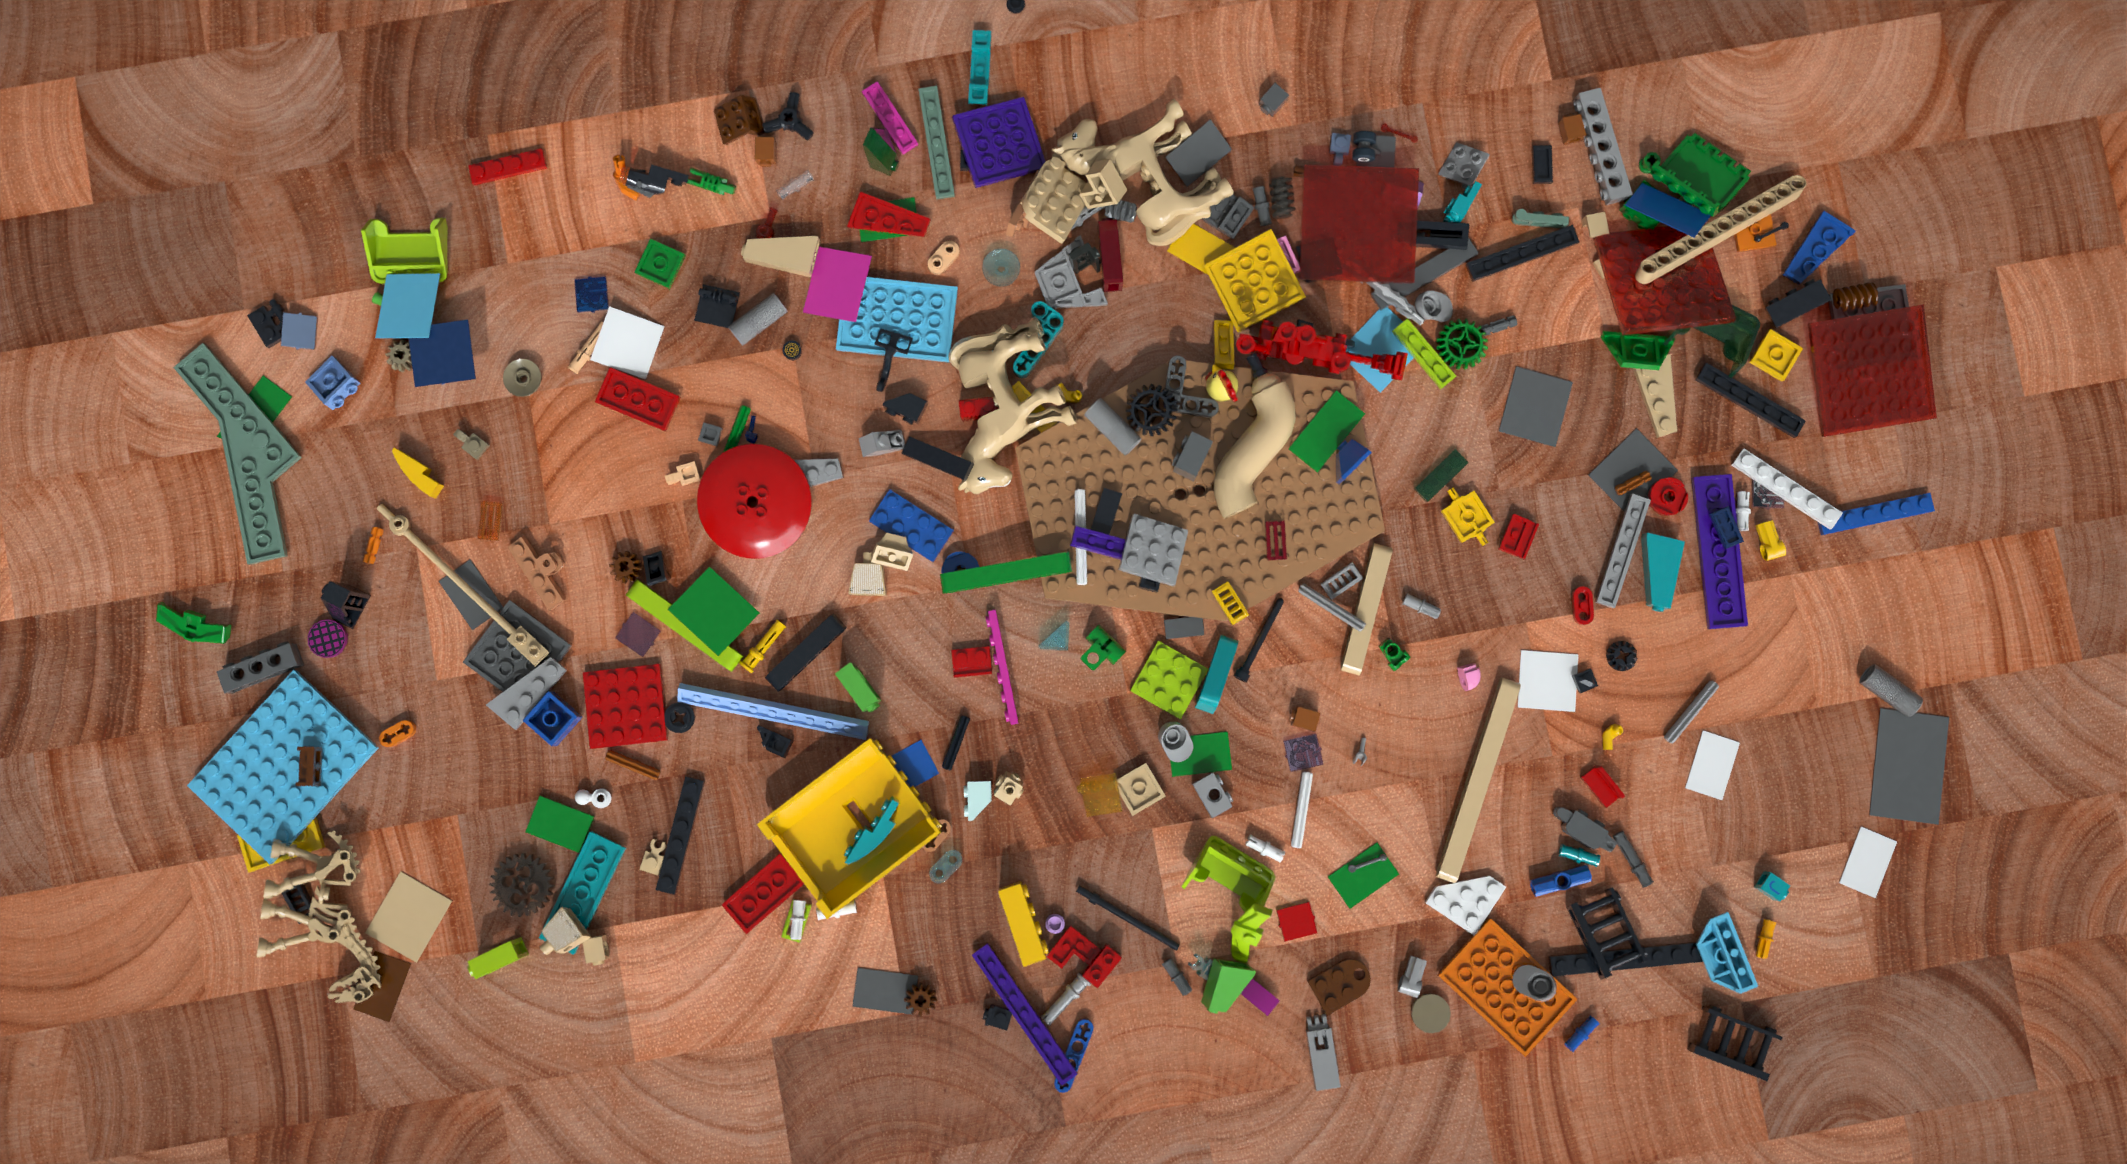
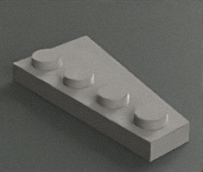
(821, 470)
(525, 694)

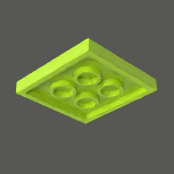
(1169, 680)

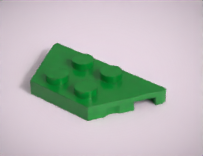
(1637, 350)

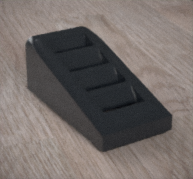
(293, 904)

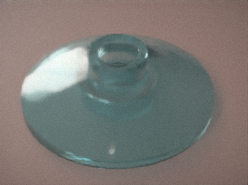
(1000, 258)

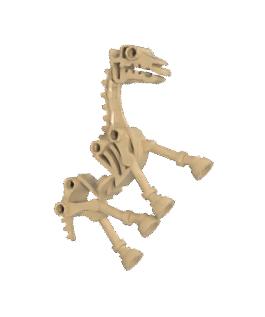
(342, 930)

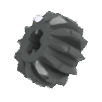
(1122, 211)

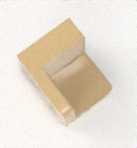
(1596, 224)

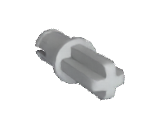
(1421, 606)

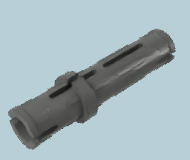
(1634, 861)

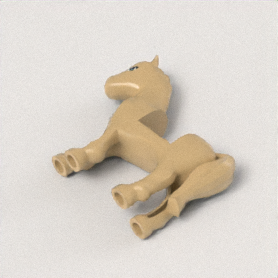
(1168, 211)
(983, 361)

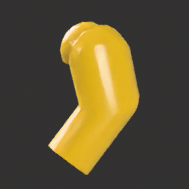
(1609, 734)

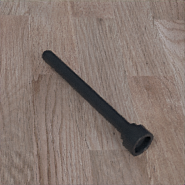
(1243, 672)

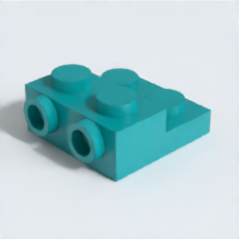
(1458, 207)

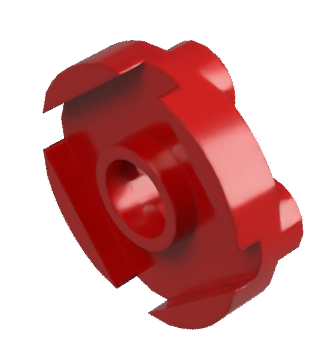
(1676, 490)

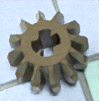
(395, 354)

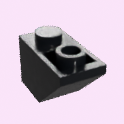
(906, 406)

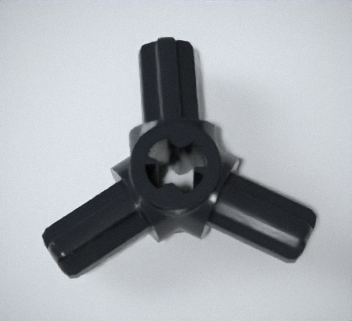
(795, 125)

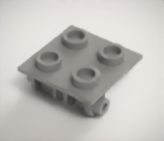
(1464, 164)

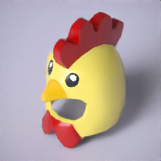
(1222, 384)

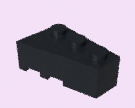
(1797, 303)
(344, 602)

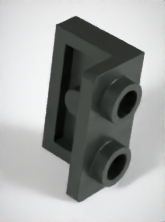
(1083, 257)

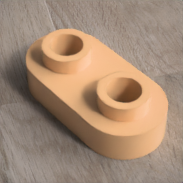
(943, 257)

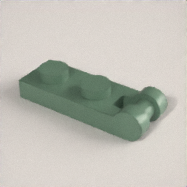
(1539, 219)

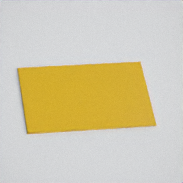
(1199, 247)

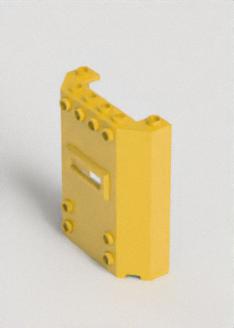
(818, 826)

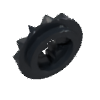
(1614, 651)
(670, 716)

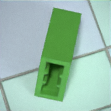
(1225, 984)

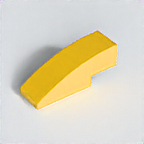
(417, 473)

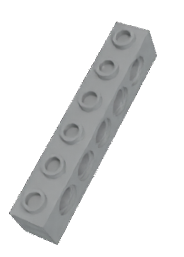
(1594, 100)

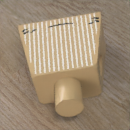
(868, 578)
(563, 932)

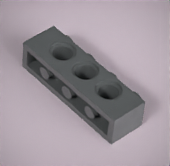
(230, 677)

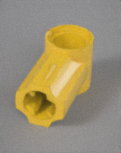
(1771, 545)

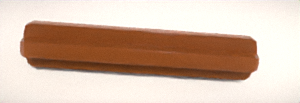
(632, 764)

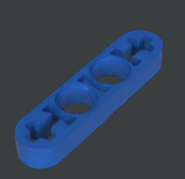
(1074, 1055)

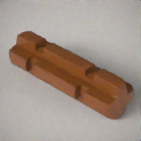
(1632, 483)

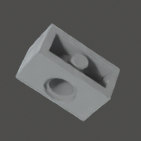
(1215, 806)

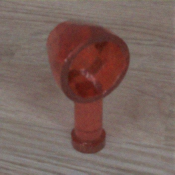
(767, 225)

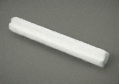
(1301, 811)

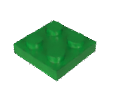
(660, 264)

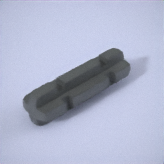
(1499, 325)

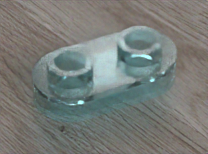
(946, 866)

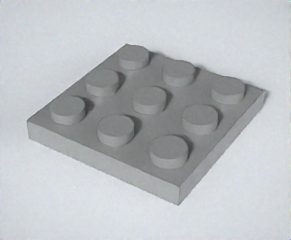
(1153, 550)

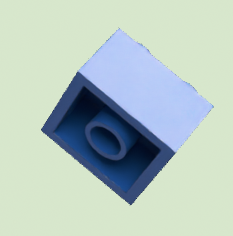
(552, 718)

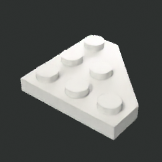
(1466, 901)

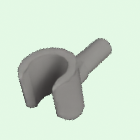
(1361, 755)

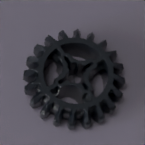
(1148, 417)

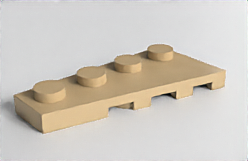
(1659, 397)

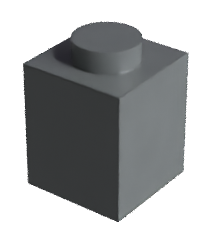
(1273, 100)

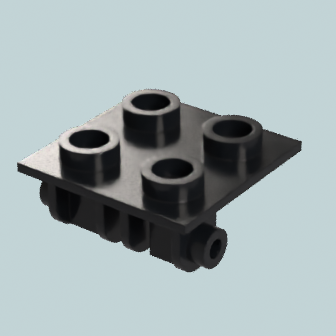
(716, 306)

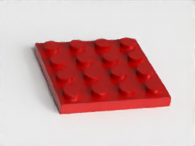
(625, 706)

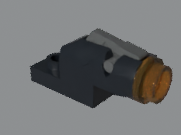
(651, 182)

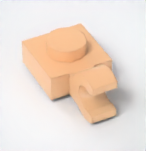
(686, 474)

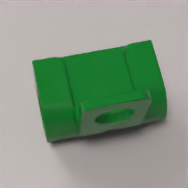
(1104, 646)

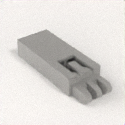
(1322, 1061)

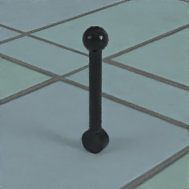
(1783, 226)

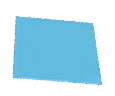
(407, 306)
(1377, 338)

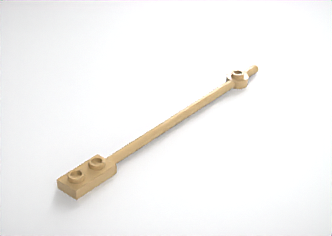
(519, 638)

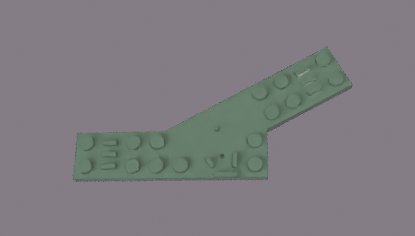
(253, 452)

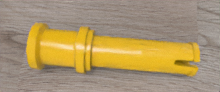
(756, 654)

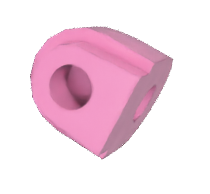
(1469, 676)

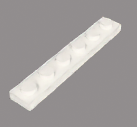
(1787, 489)

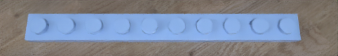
(773, 711)

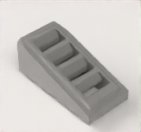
(1356, 572)

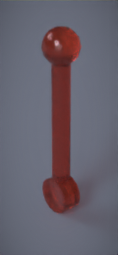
(1384, 128)

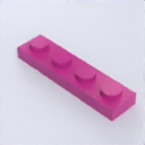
(889, 118)

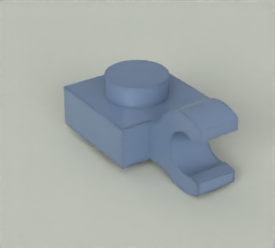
(1339, 146)

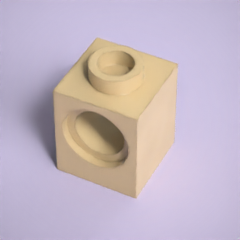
(596, 950)

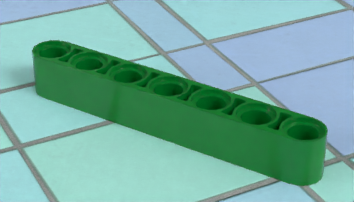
(1006, 572)

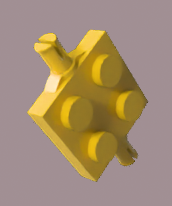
(1467, 516)

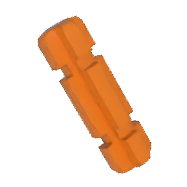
(373, 545)

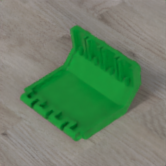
(1701, 174)

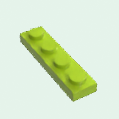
(1424, 353)

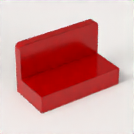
(1602, 786)

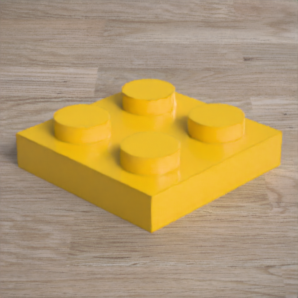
(1776, 355)

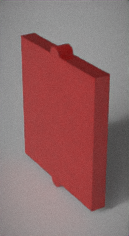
(1296, 921)

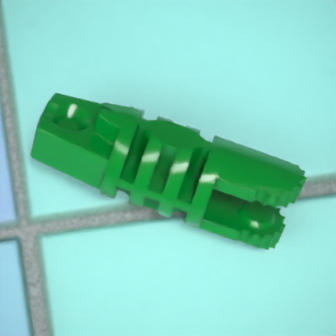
(711, 182)

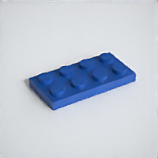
(905, 519)

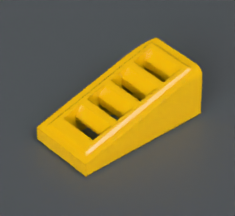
(1233, 620)

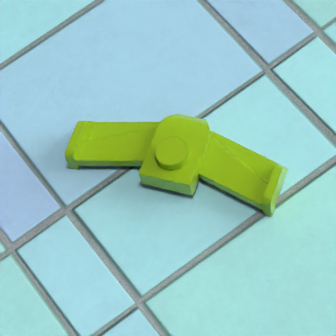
(1247, 932)

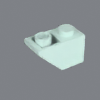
(979, 796)

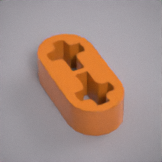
(400, 737)

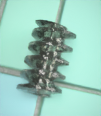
(1280, 197)

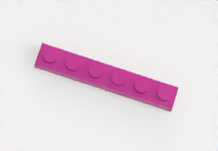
(1003, 675)

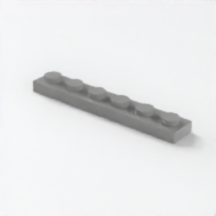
(1622, 551)

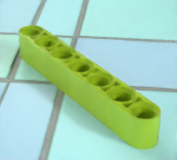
(659, 608)

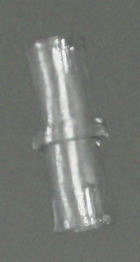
(795, 185)

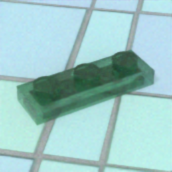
(1441, 475)

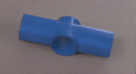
(1572, 877)

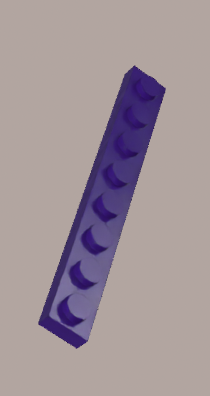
(1025, 1014)

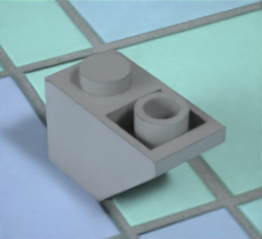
(881, 443)

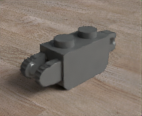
(1583, 829)

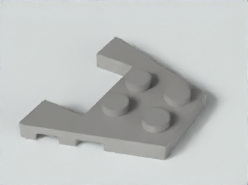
(1061, 285)

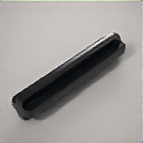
(955, 742)

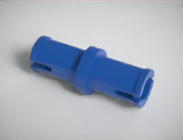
(1581, 1033)

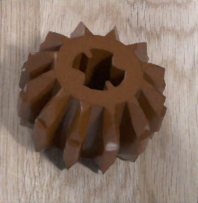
(631, 563)
(915, 995)

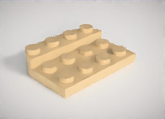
(1054, 199)

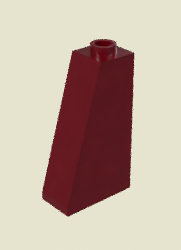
(1110, 255)

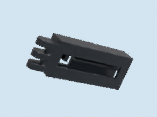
(1443, 235)

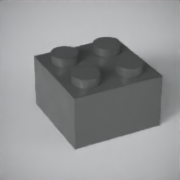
(1192, 457)

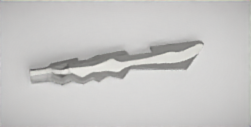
(1391, 297)

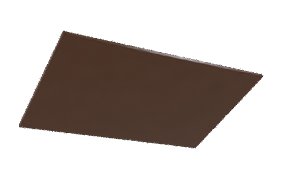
(384, 999)

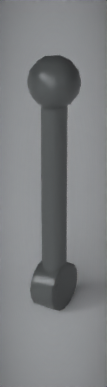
(1352, 868)

